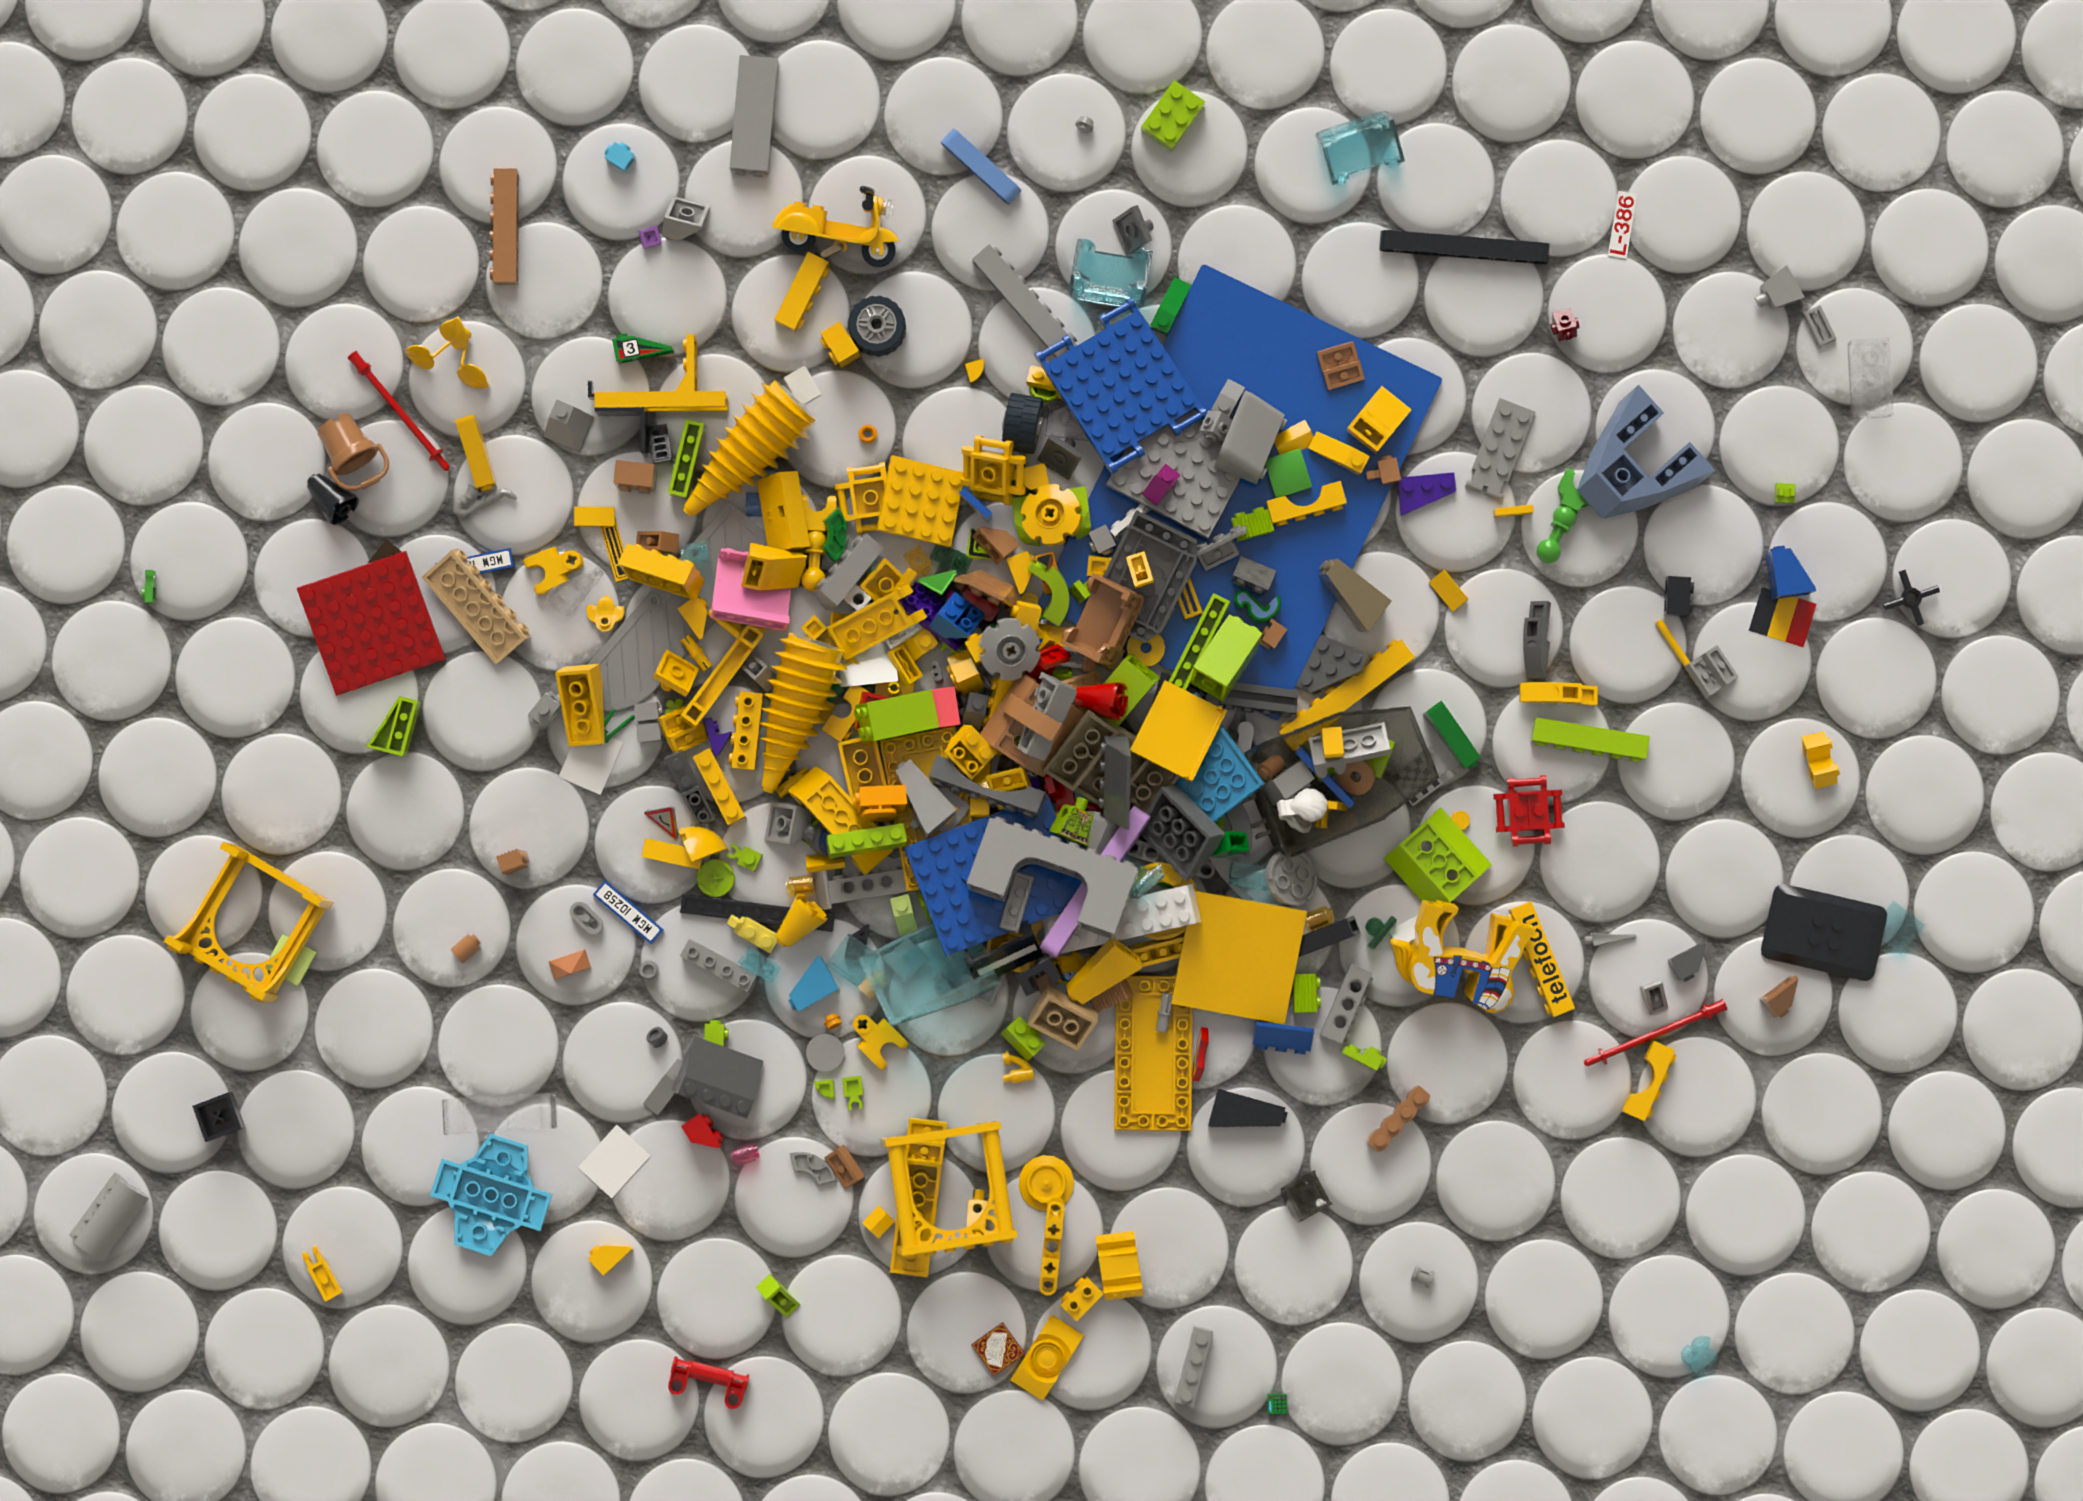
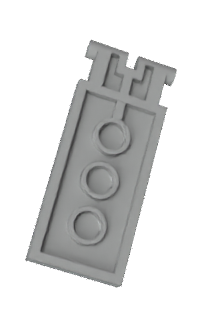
(1500, 448)

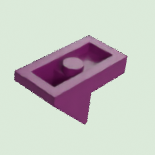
(1161, 484)

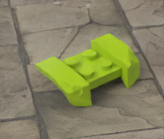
(1085, 528)

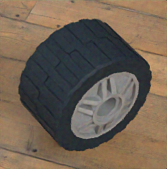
(872, 311)
(1023, 422)

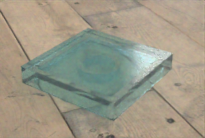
(1900, 928)
(846, 959)

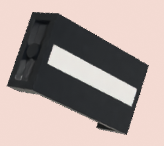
(1006, 956)

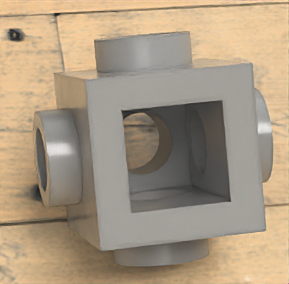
(1215, 425)

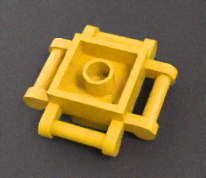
(992, 472)
(865, 496)

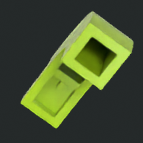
(1059, 602)

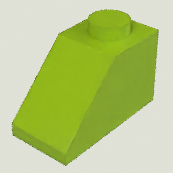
(777, 1295)

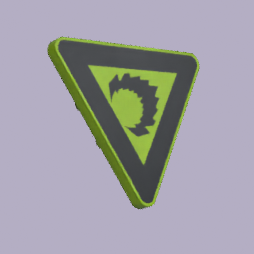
(974, 550)

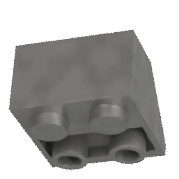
(1253, 575)

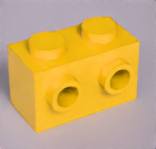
(1081, 1298)

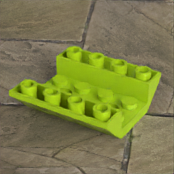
(1427, 871)

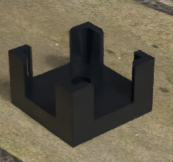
(1027, 980)

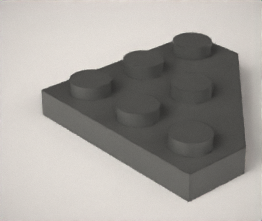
(1330, 665)

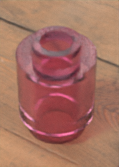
(745, 1153)

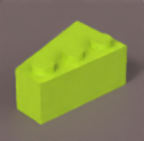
(397, 728)

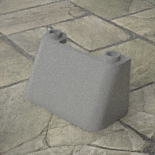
(1250, 438)

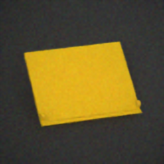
(1178, 731)

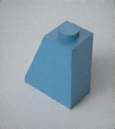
(813, 986)

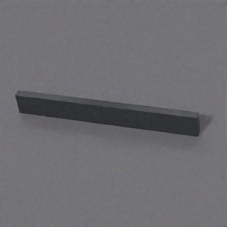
(756, 911)

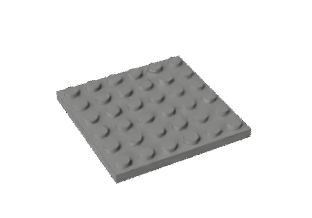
(1201, 489)

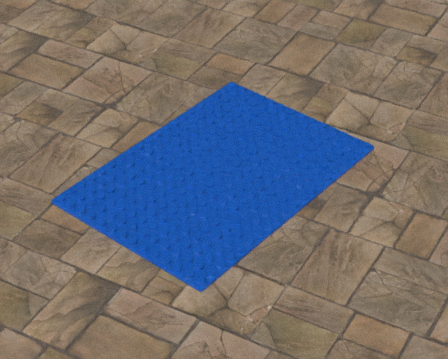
(1271, 351)

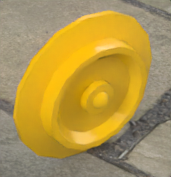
(1044, 1179)

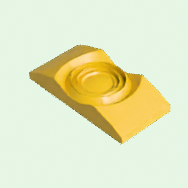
(1047, 1357)

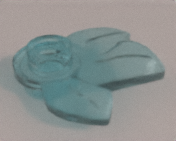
(1701, 1355)

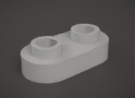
(586, 918)

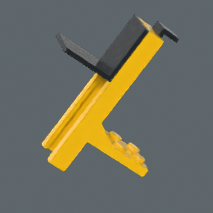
(684, 399)

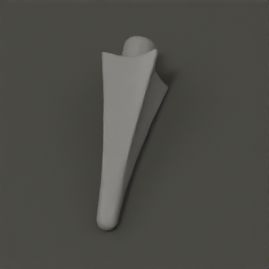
(1597, 938)

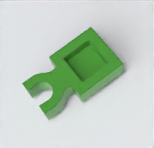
(149, 591)

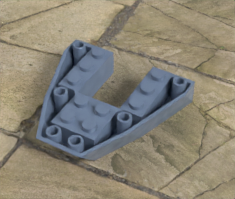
(1616, 483)

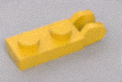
(322, 1275)

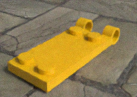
(874, 623)

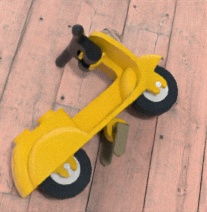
(803, 224)

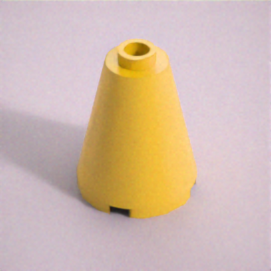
(800, 921)

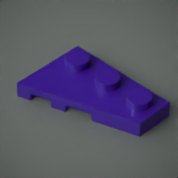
(1421, 490)

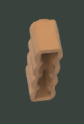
(1402, 1114)

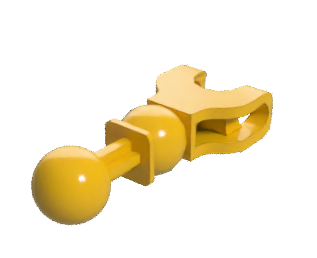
(817, 538)

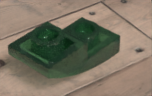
(951, 558)

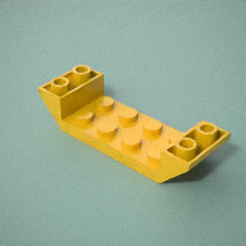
(834, 811)

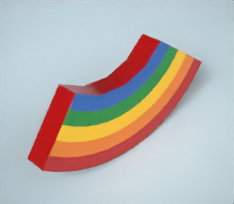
(1200, 1052)

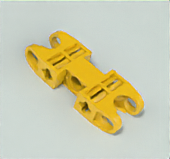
(1052, 1256)

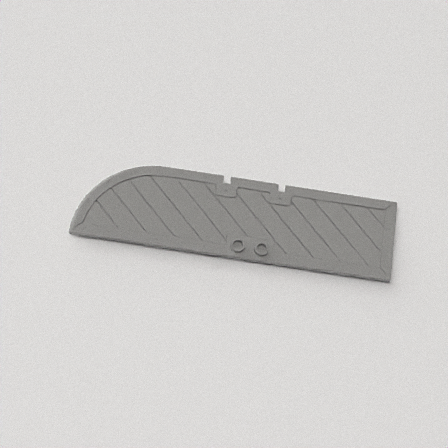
(656, 624)

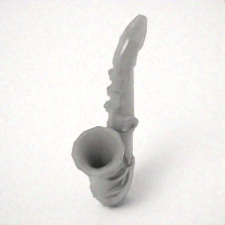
(469, 503)

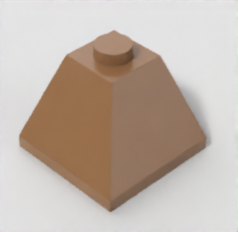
(1781, 997)

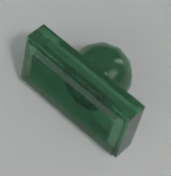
(1376, 928)

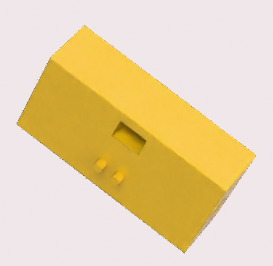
(783, 511)

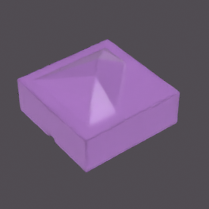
(650, 237)

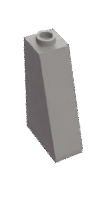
(924, 799)

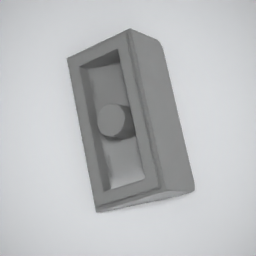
(822, 890)

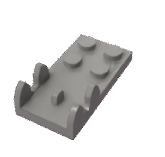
(1358, 745)

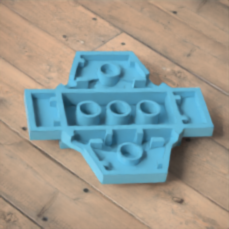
(491, 1194)

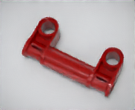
(708, 1374)

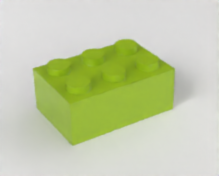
(1173, 116)

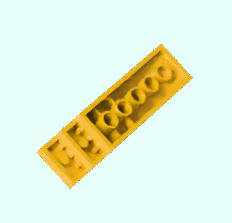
(925, 1170)

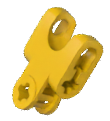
(555, 567)
(875, 1037)

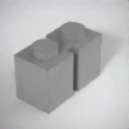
(648, 712)

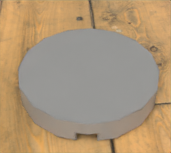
(825, 1052)

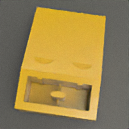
(1378, 420)
(772, 568)

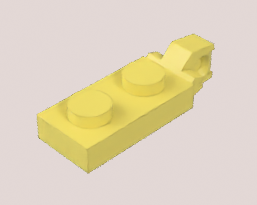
(753, 932)

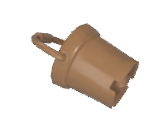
(349, 450)

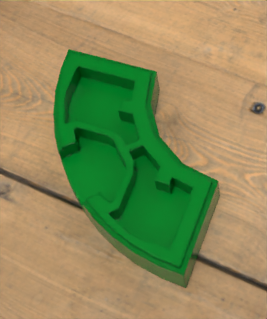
(836, 535)

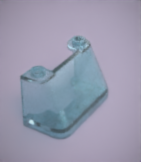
(1360, 146)
(1109, 276)

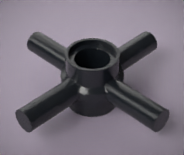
(1904, 601)

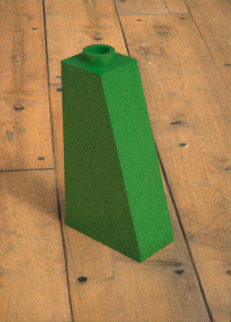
(1452, 735)

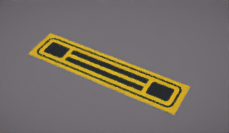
(614, 549)

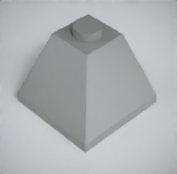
(683, 218)
(568, 425)
(787, 823)

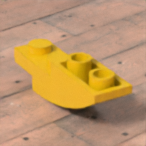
(1558, 693)

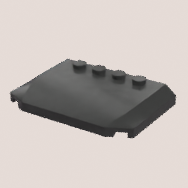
(1171, 563)

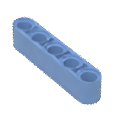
(981, 166)

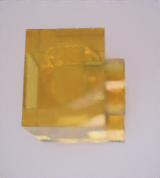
(915, 553)

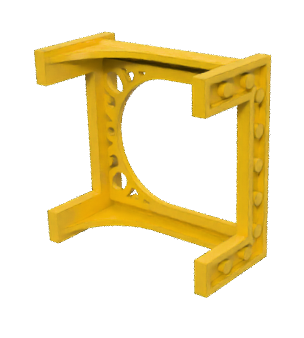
(190, 936)
(910, 1240)

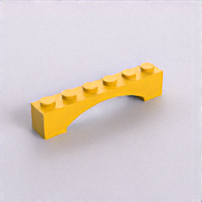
(721, 676)

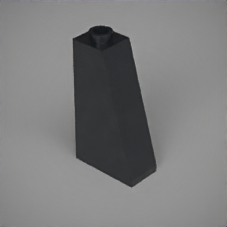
(1328, 935)
(1242, 1111)

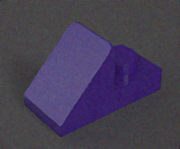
(717, 741)

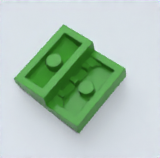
(1288, 473)

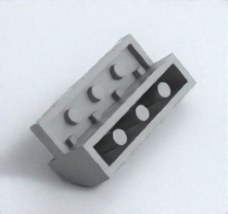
(108, 1217)

